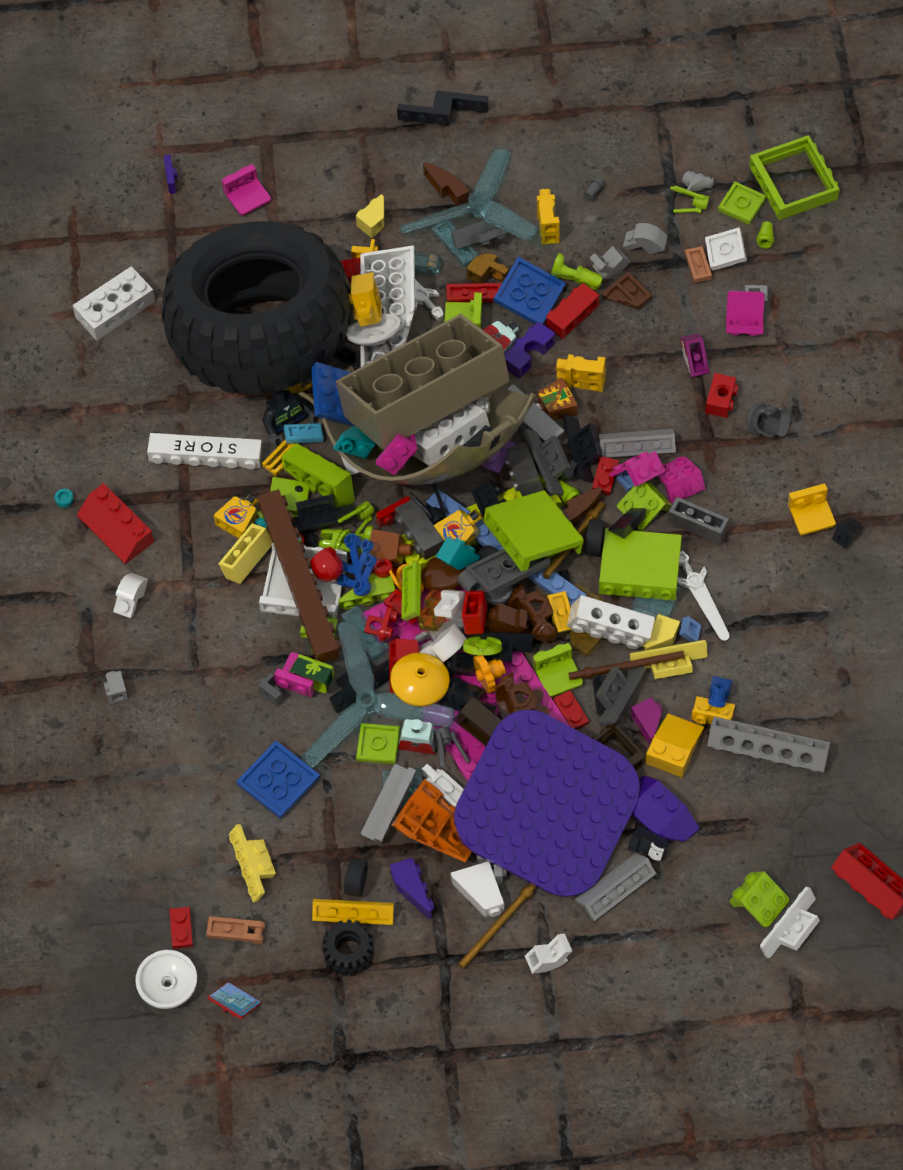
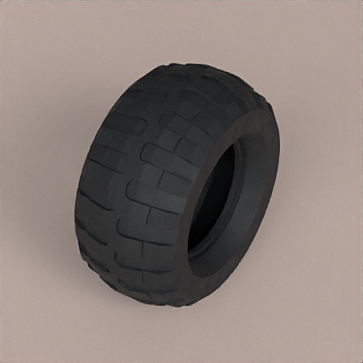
(250, 265)

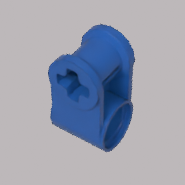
(719, 691)

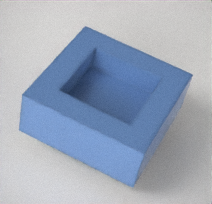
(625, 480)
(690, 629)

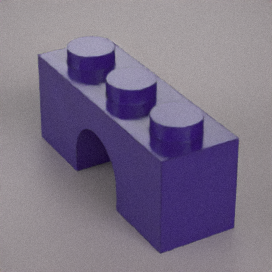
(536, 338)

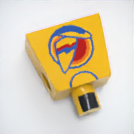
(237, 515)
(460, 526)

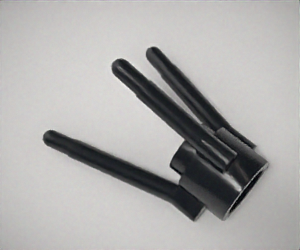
(434, 514)

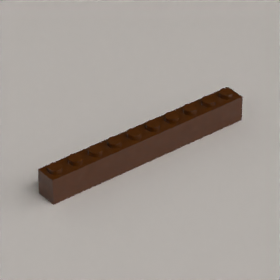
(298, 576)

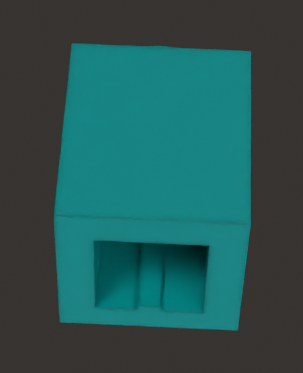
(355, 443)
(456, 554)

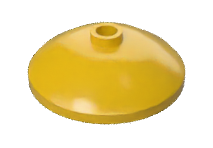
(416, 688)

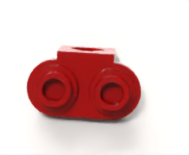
(385, 631)

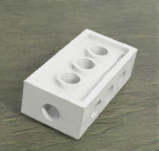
(114, 303)
(449, 432)
(610, 622)

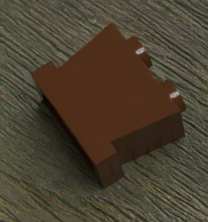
(505, 619)

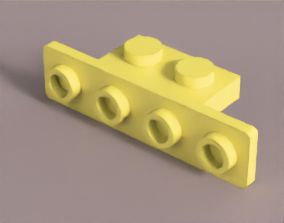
(691, 651)
(253, 861)

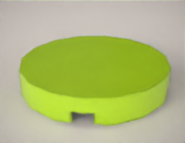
(479, 646)

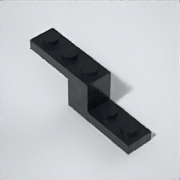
(442, 108)

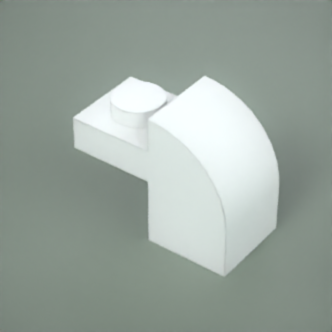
(128, 592)
(450, 605)
(446, 643)
(549, 956)

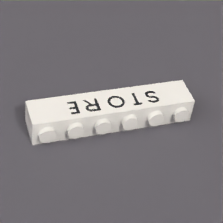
(205, 450)

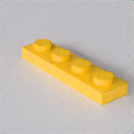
(353, 910)

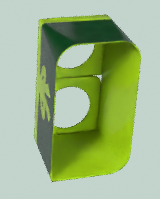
(314, 670)

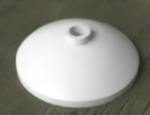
(375, 333)
(163, 968)

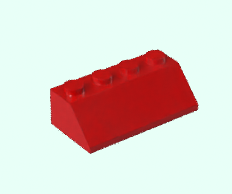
(115, 524)
(872, 879)

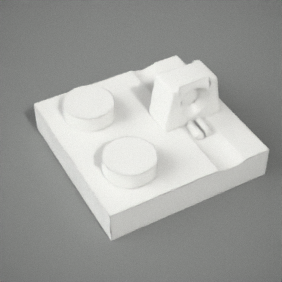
(725, 249)

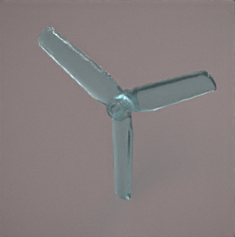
(481, 204)
(385, 704)

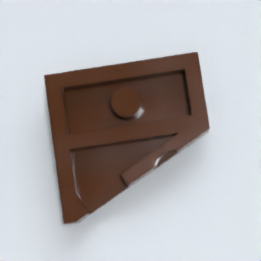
(628, 292)

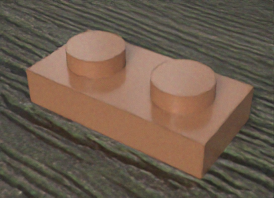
(698, 264)

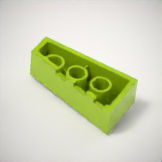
(319, 474)

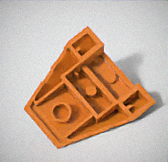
(431, 822)

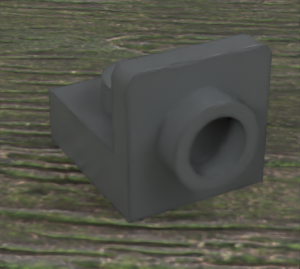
(269, 690)

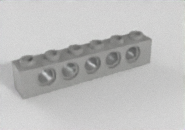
(763, 736)

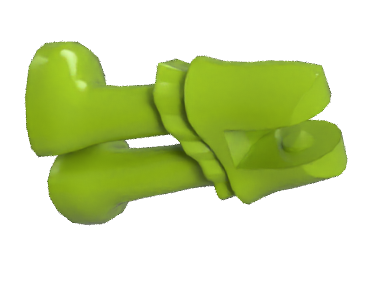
(581, 275)
(335, 538)

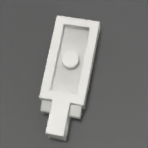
(444, 783)

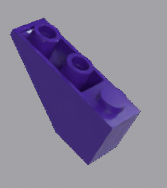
(408, 883)

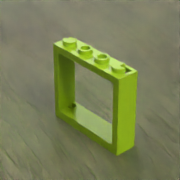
(786, 150)

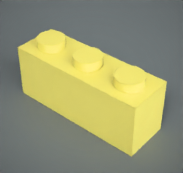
(245, 553)

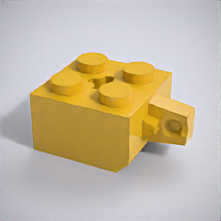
(365, 299)

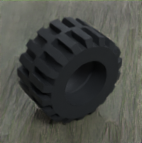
(348, 932)

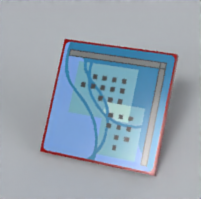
(234, 1000)

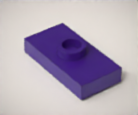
(171, 174)

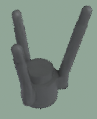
(443, 739)

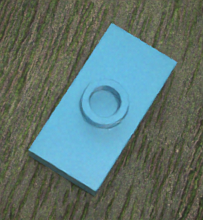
(303, 433)

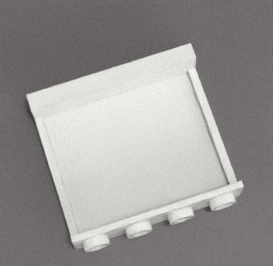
(277, 594)

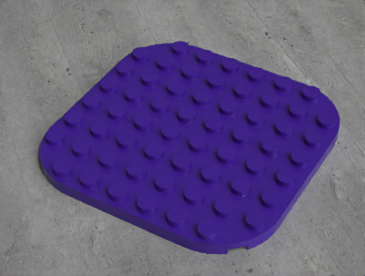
(546, 803)

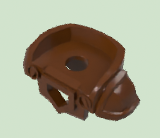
(537, 616)
(510, 697)

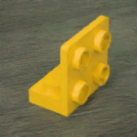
(811, 509)

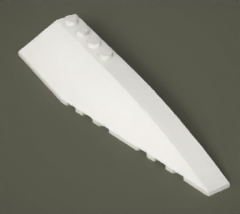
(396, 286)

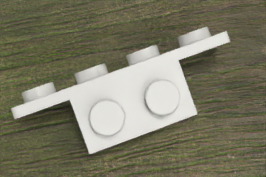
(793, 926)

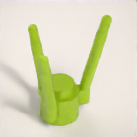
(699, 201)
(363, 512)

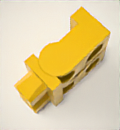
(546, 215)
(582, 372)

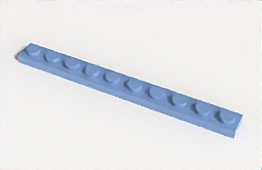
(552, 585)

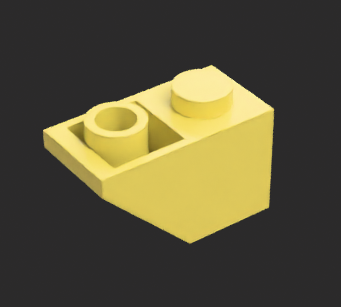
(372, 218)
(663, 633)

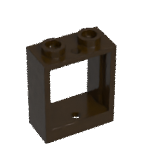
(477, 720)
(613, 731)

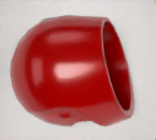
(327, 565)

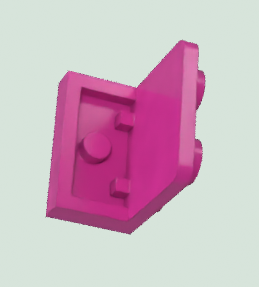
(245, 190)
(745, 312)
(397, 453)
(641, 469)
(681, 479)
(291, 681)

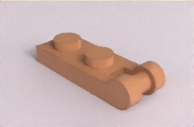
(235, 929)

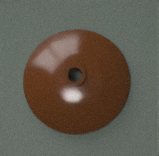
(439, 575)

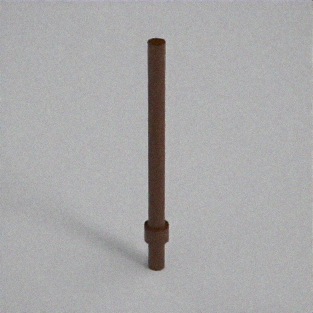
(589, 672)

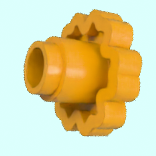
(488, 672)

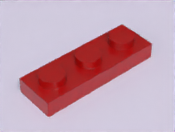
(466, 292)

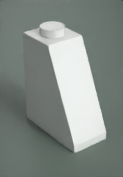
(480, 888)

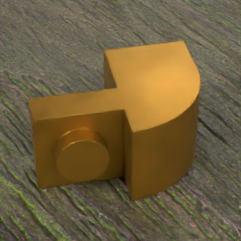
(484, 267)

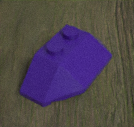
(663, 812)

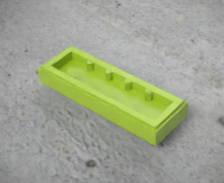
(411, 590)

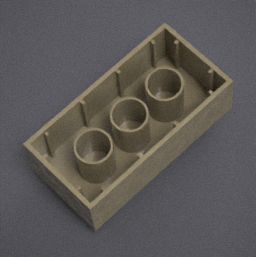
(423, 381)

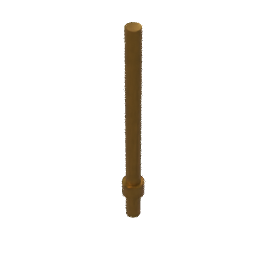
(592, 514)
(525, 894)

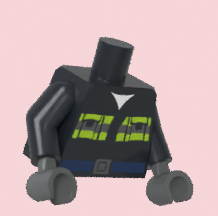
(285, 410)

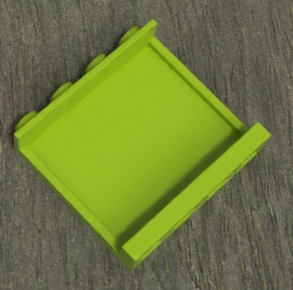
(531, 528)
(640, 565)

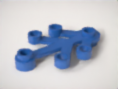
(361, 585)

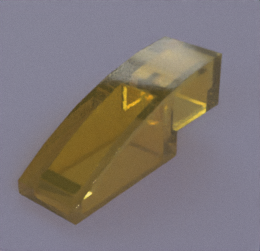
(427, 618)

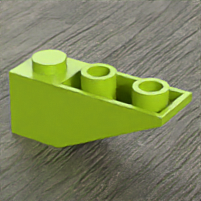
(380, 590)

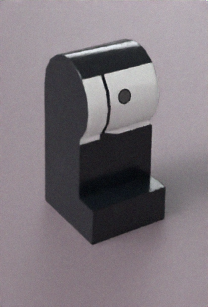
(649, 844)

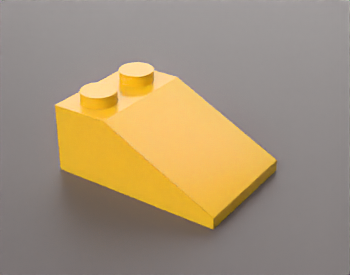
(674, 745)

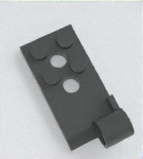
(494, 576)

